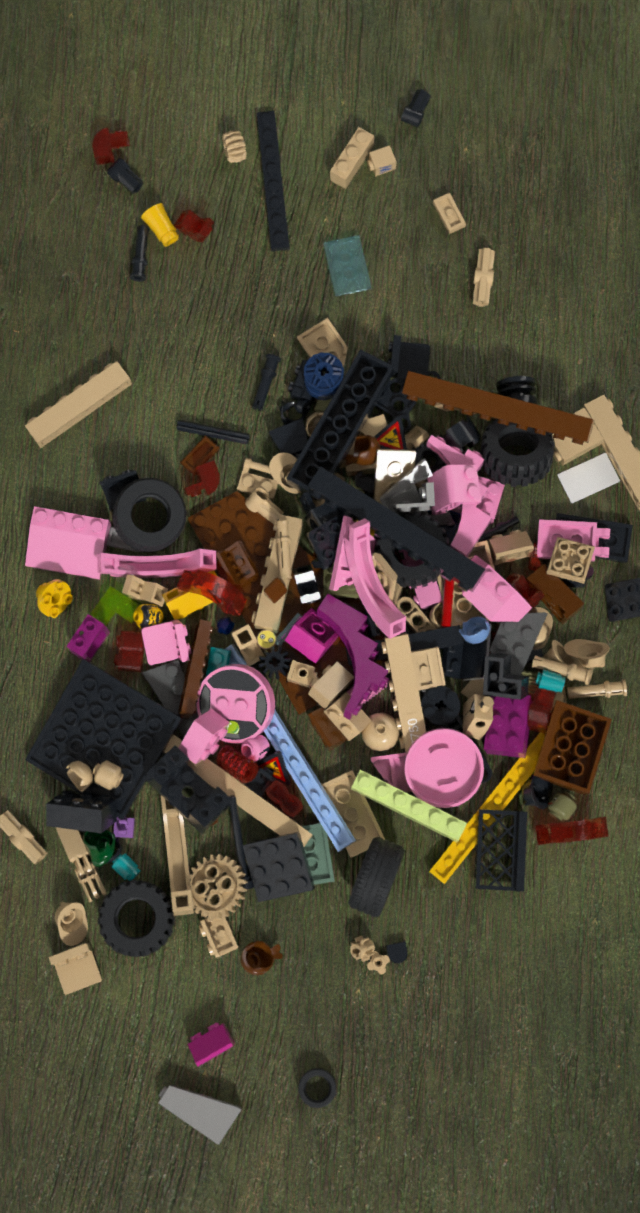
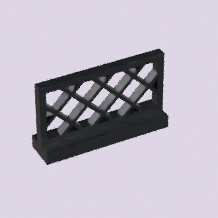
(518, 850)

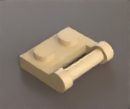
(249, 482)

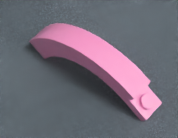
(156, 566)
(367, 583)

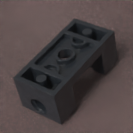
(172, 775)

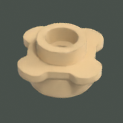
(372, 965)

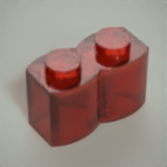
(130, 651)
(280, 795)

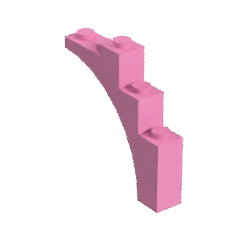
(473, 520)

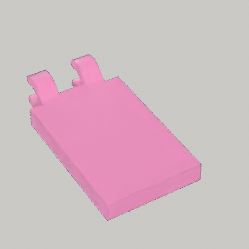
(572, 530)

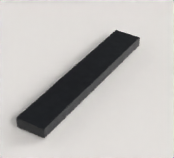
(441, 637)

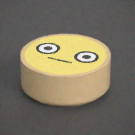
(266, 639)

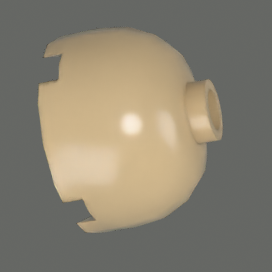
(381, 732)

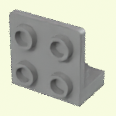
(426, 493)

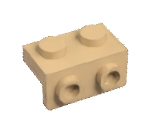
(219, 936)

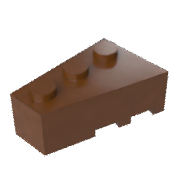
(558, 597)

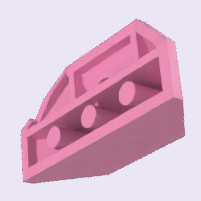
(496, 597)

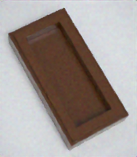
(199, 455)

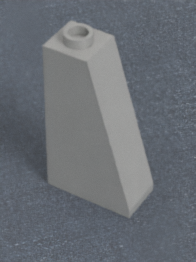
(202, 1112)

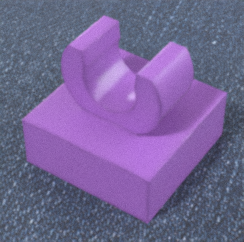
(124, 828)

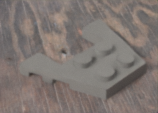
(406, 492)

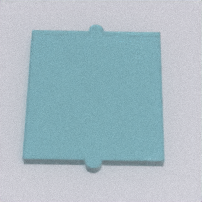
(282, 636)

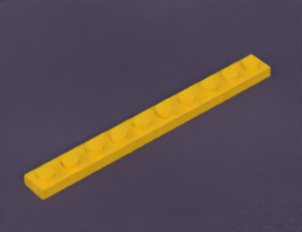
(496, 801)

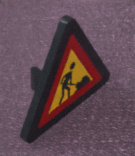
(392, 436)
(277, 765)

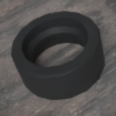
(302, 1088)

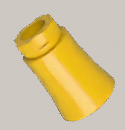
(160, 224)

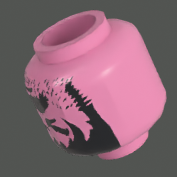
(256, 748)

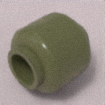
(562, 806)

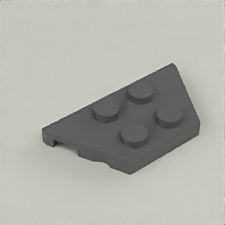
(518, 639)

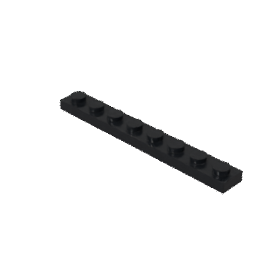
(273, 181)

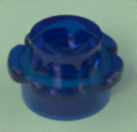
(225, 625)

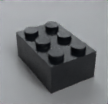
(81, 812)

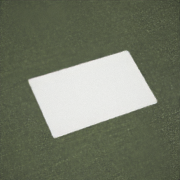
(588, 478)

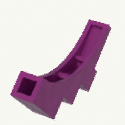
(350, 627)

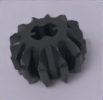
(270, 668)

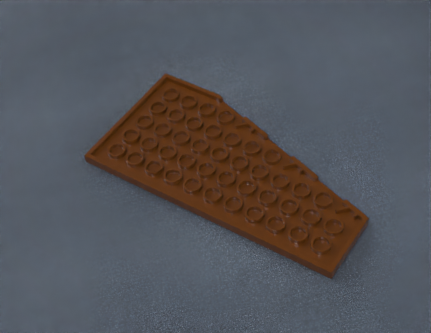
(231, 522)

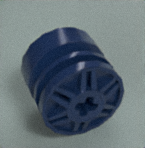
(323, 386)

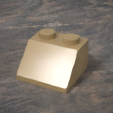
(510, 547)

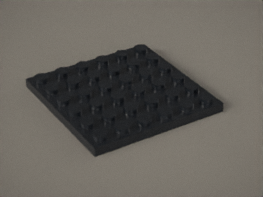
(102, 722)

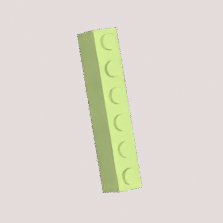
(408, 806)

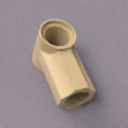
(260, 502)

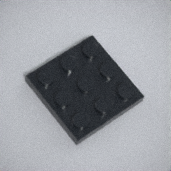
(278, 866)

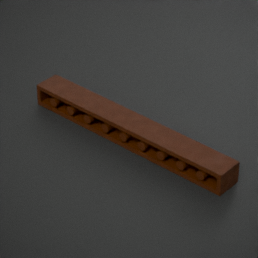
(499, 407)

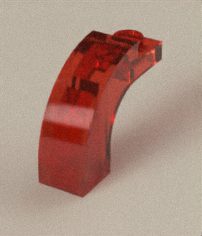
(214, 588)
(571, 831)

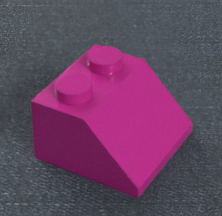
(311, 636)
(210, 1044)

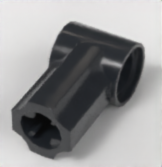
(414, 112)
(121, 172)

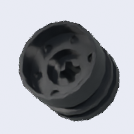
(518, 388)

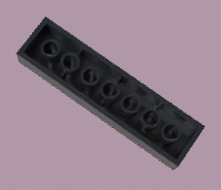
(342, 420)

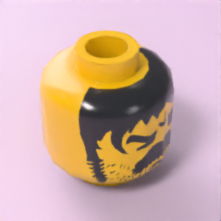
(147, 615)

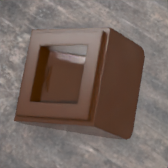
(275, 590)

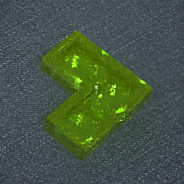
(113, 603)

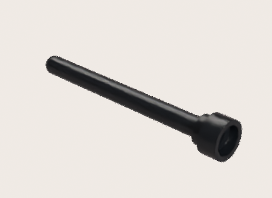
(239, 842)

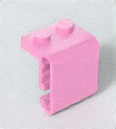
(454, 487)

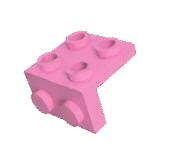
(166, 642)

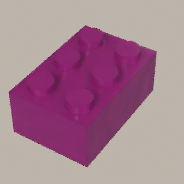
(509, 727)

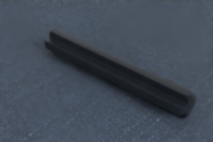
(211, 431)

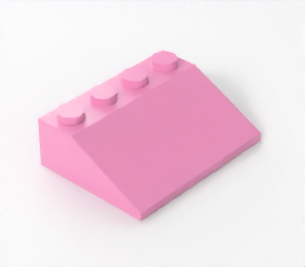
(66, 542)

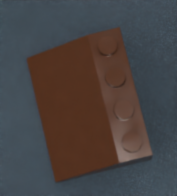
(572, 747)

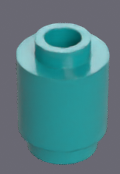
(550, 681)
(125, 867)

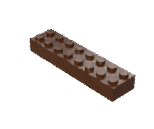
(194, 669)

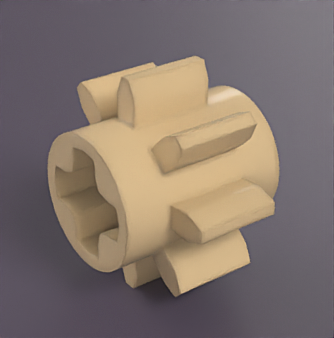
(362, 948)

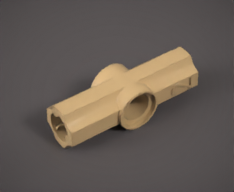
(483, 277)
(22, 837)

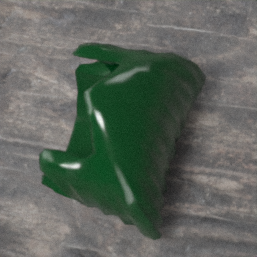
(99, 846)

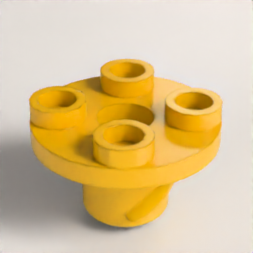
(53, 597)

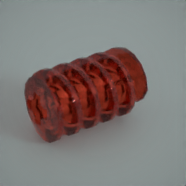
(237, 764)

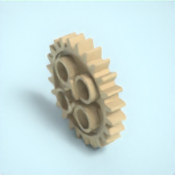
(228, 897)

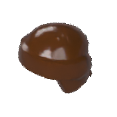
(364, 451)
(259, 957)

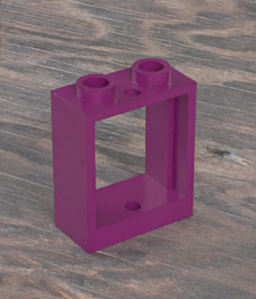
(88, 644)

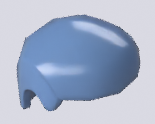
(475, 630)

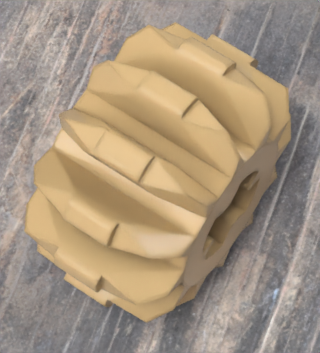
(234, 146)

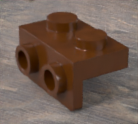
(236, 564)

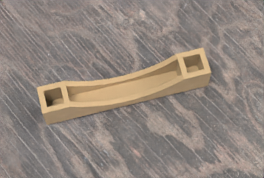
(177, 860)

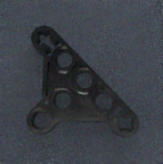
(388, 398)

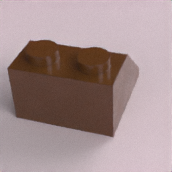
(326, 729)

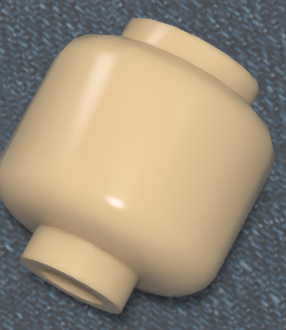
(107, 775)

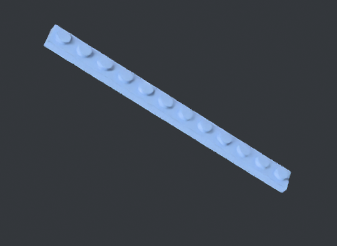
(304, 775)

